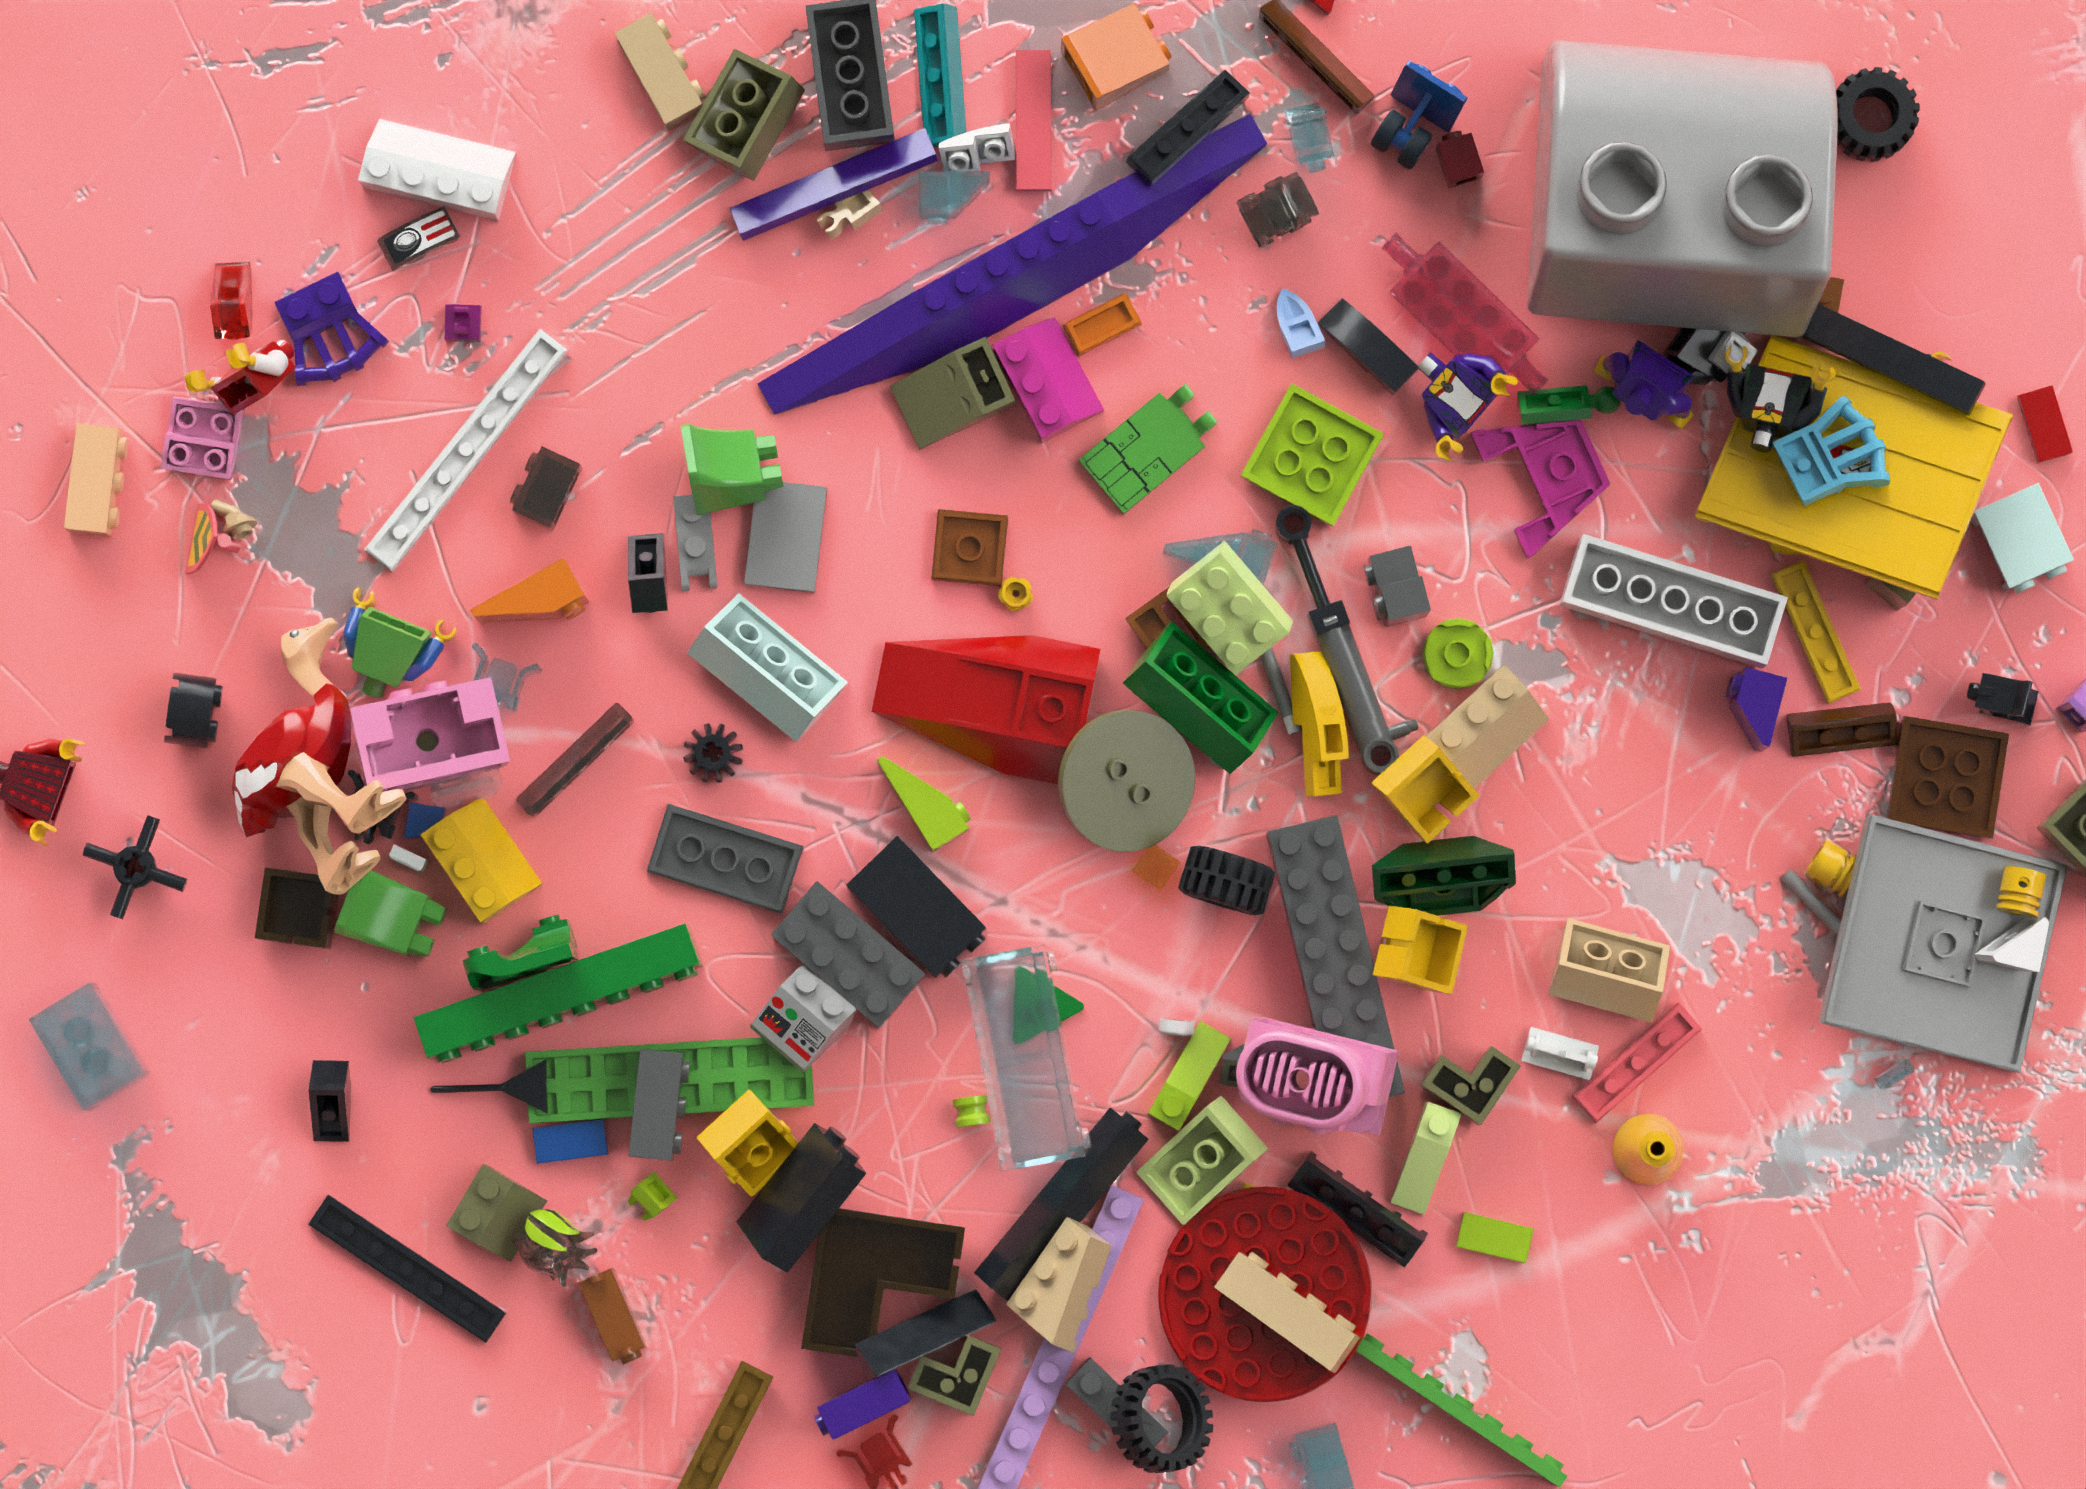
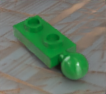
(1564, 404)

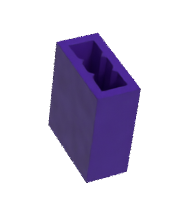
(862, 1404)

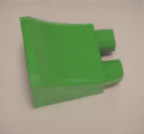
(727, 467)
(388, 915)

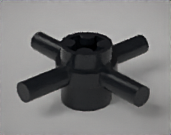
(120, 863)

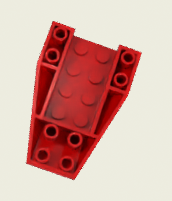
(991, 697)

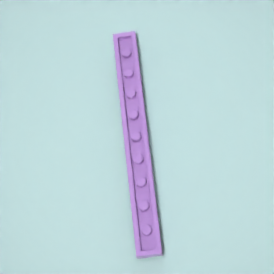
(1053, 1362)

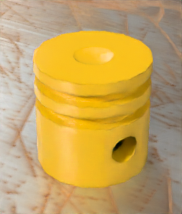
(1831, 867)
(2021, 900)

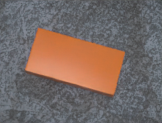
(1102, 324)

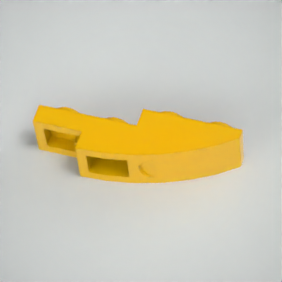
(1320, 713)

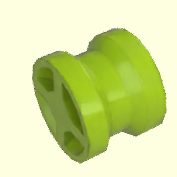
(971, 1111)

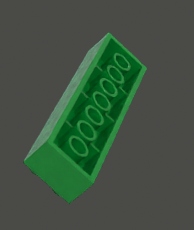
(557, 992)

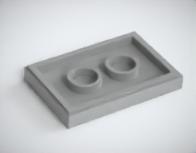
(786, 538)

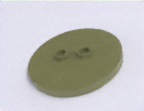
(1126, 780)

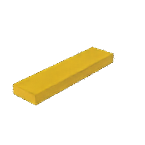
(1816, 632)

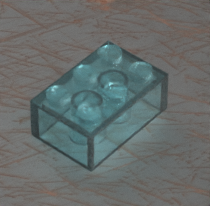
(89, 1046)

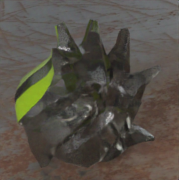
(552, 1244)

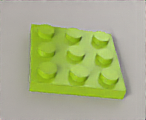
(1312, 455)

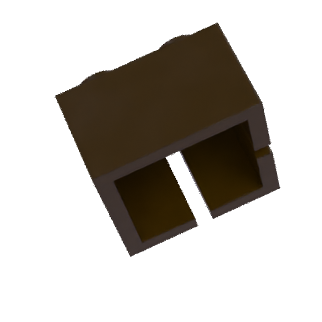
(295, 907)

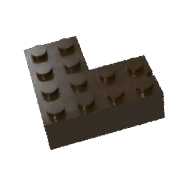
(862, 1256)

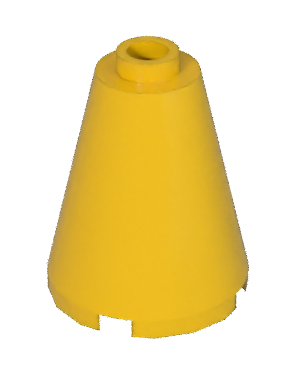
(1633, 1150)

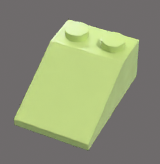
(1202, 1160)

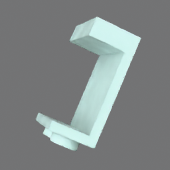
(2023, 538)

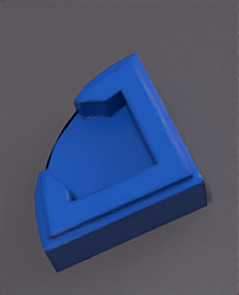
(421, 818)

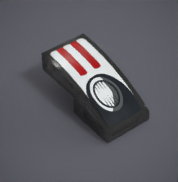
(417, 238)

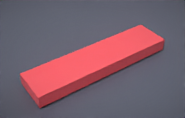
(1033, 120)
(1637, 1062)

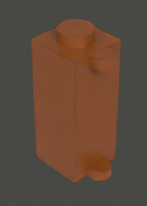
(613, 1316)

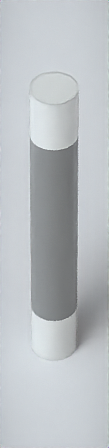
(1280, 690)

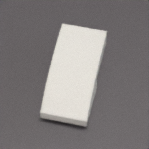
(978, 146)

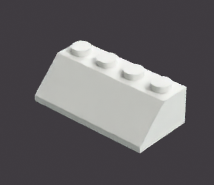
(437, 169)

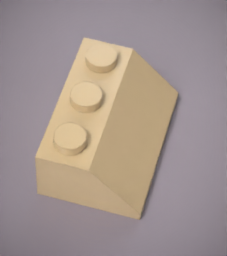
(1489, 726)
(1610, 970)

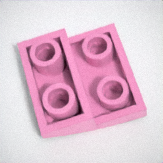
(201, 438)

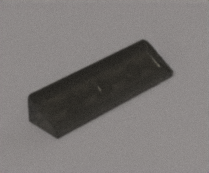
(575, 760)

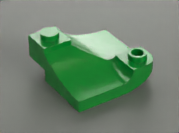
(549, 947)

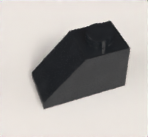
(647, 573)
(330, 1100)

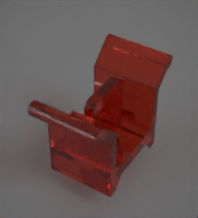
(881, 1457)

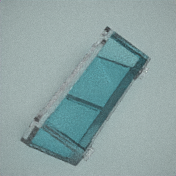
(1024, 1057)

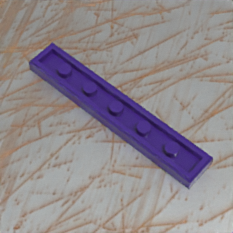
(833, 184)

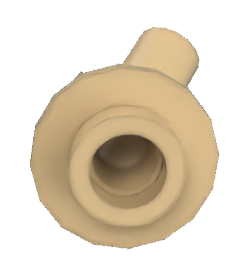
(237, 524)

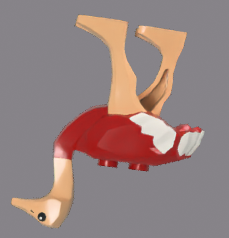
(299, 763)

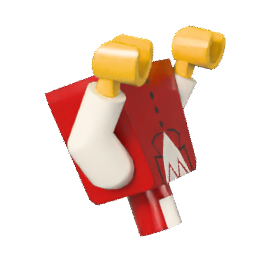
(250, 377)

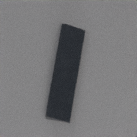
(923, 1333)

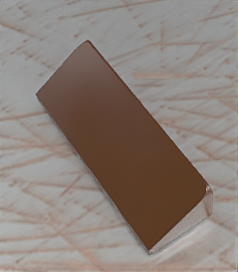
(1842, 729)

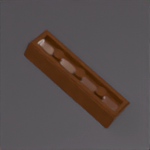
(1316, 55)

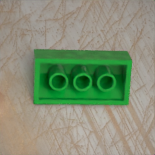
(1201, 698)

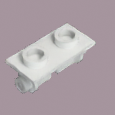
(1560, 1053)

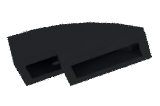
(1368, 346)

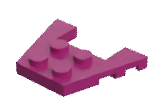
(1560, 467)

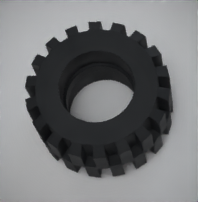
(1898, 99)
(1226, 880)

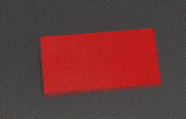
(2044, 424)

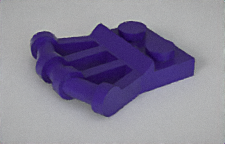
(317, 310)

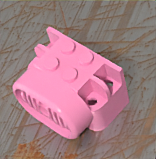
(459, 717)
(1346, 1077)

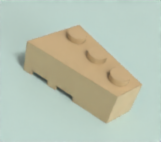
(1061, 1282)

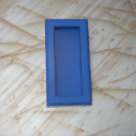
(570, 1141)

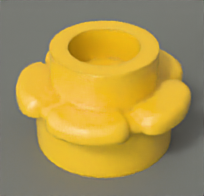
(1013, 584)

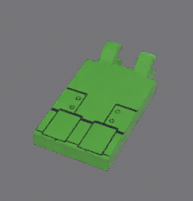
(1147, 449)

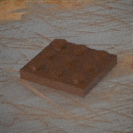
(1947, 777)

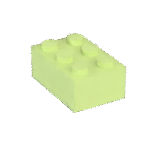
(1229, 608)

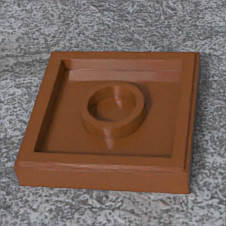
(969, 547)

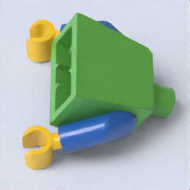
(388, 647)

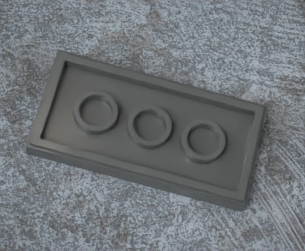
(725, 858)

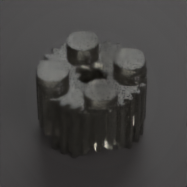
(1278, 209)

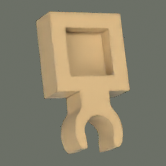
(852, 211)

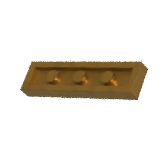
(727, 1428)

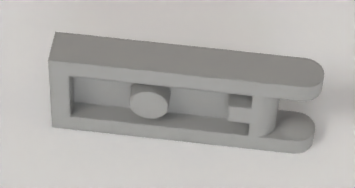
(694, 542)

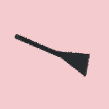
(527, 1086)

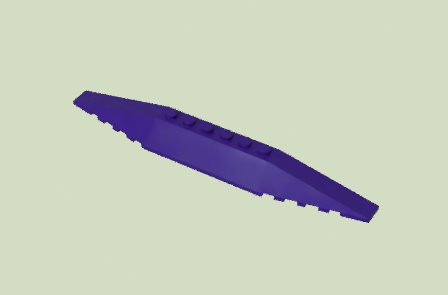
(1015, 275)

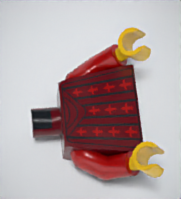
(37, 784)

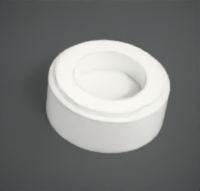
(1176, 1027)

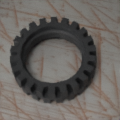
(1192, 1410)

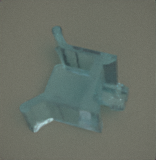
(1310, 135)
(503, 676)

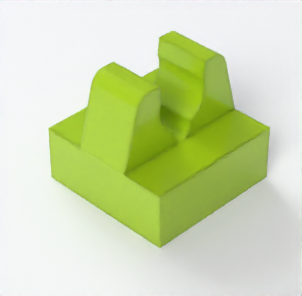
(652, 1195)

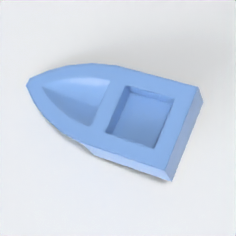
(1298, 325)

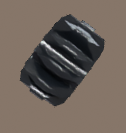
(705, 762)

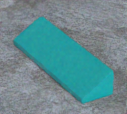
(940, 72)

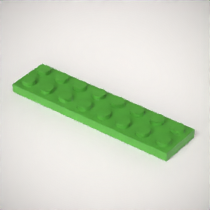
(603, 1079)

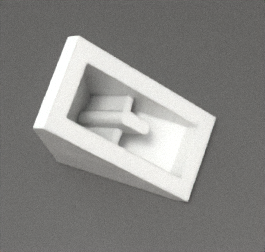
(2019, 946)

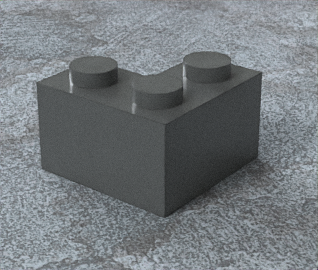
(1398, 587)

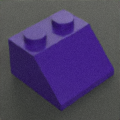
(1756, 704)

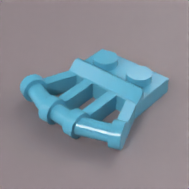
(1811, 465)

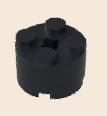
(192, 710)

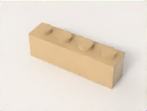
(1287, 1312)

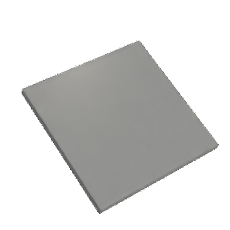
(1911, 939)

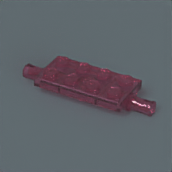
(1462, 310)

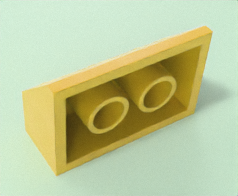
(481, 859)

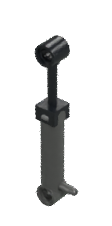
(1343, 656)

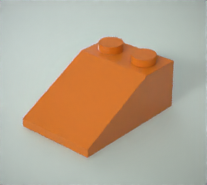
(542, 596)

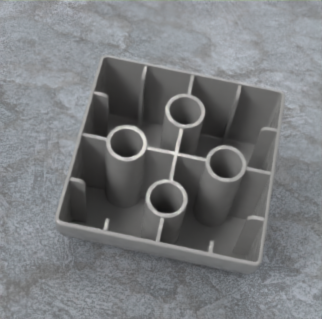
(1683, 188)

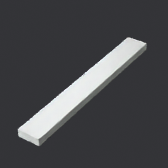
(466, 450)

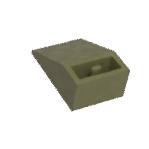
(953, 393)

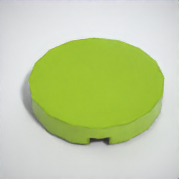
(1457, 653)

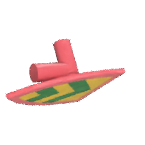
(205, 538)

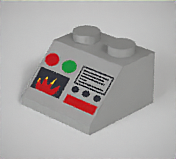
(803, 1018)

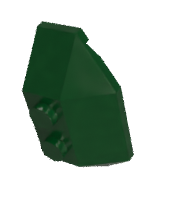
(1444, 875)

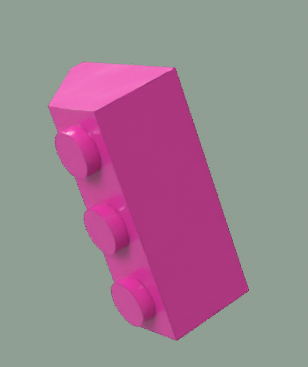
(1047, 378)

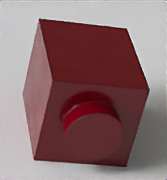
(1459, 159)

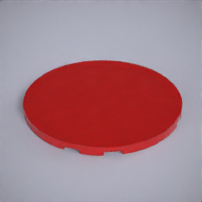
(1223, 1340)

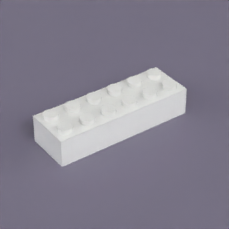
(1673, 601)

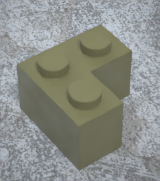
(1474, 1092)
(958, 1385)

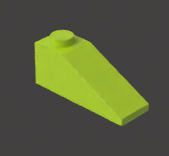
(931, 809)
(1189, 1076)

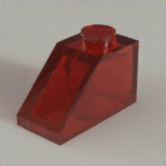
(232, 300)

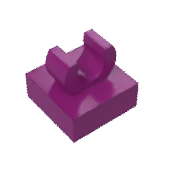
(463, 323)

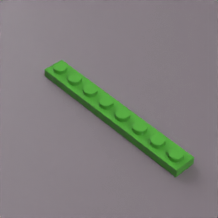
(1461, 1409)

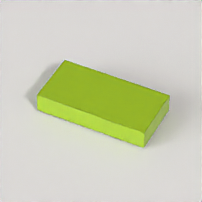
(1494, 1237)

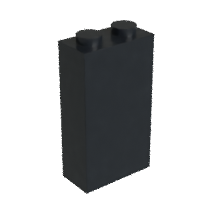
(917, 908)
(801, 1196)

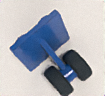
(1428, 98)

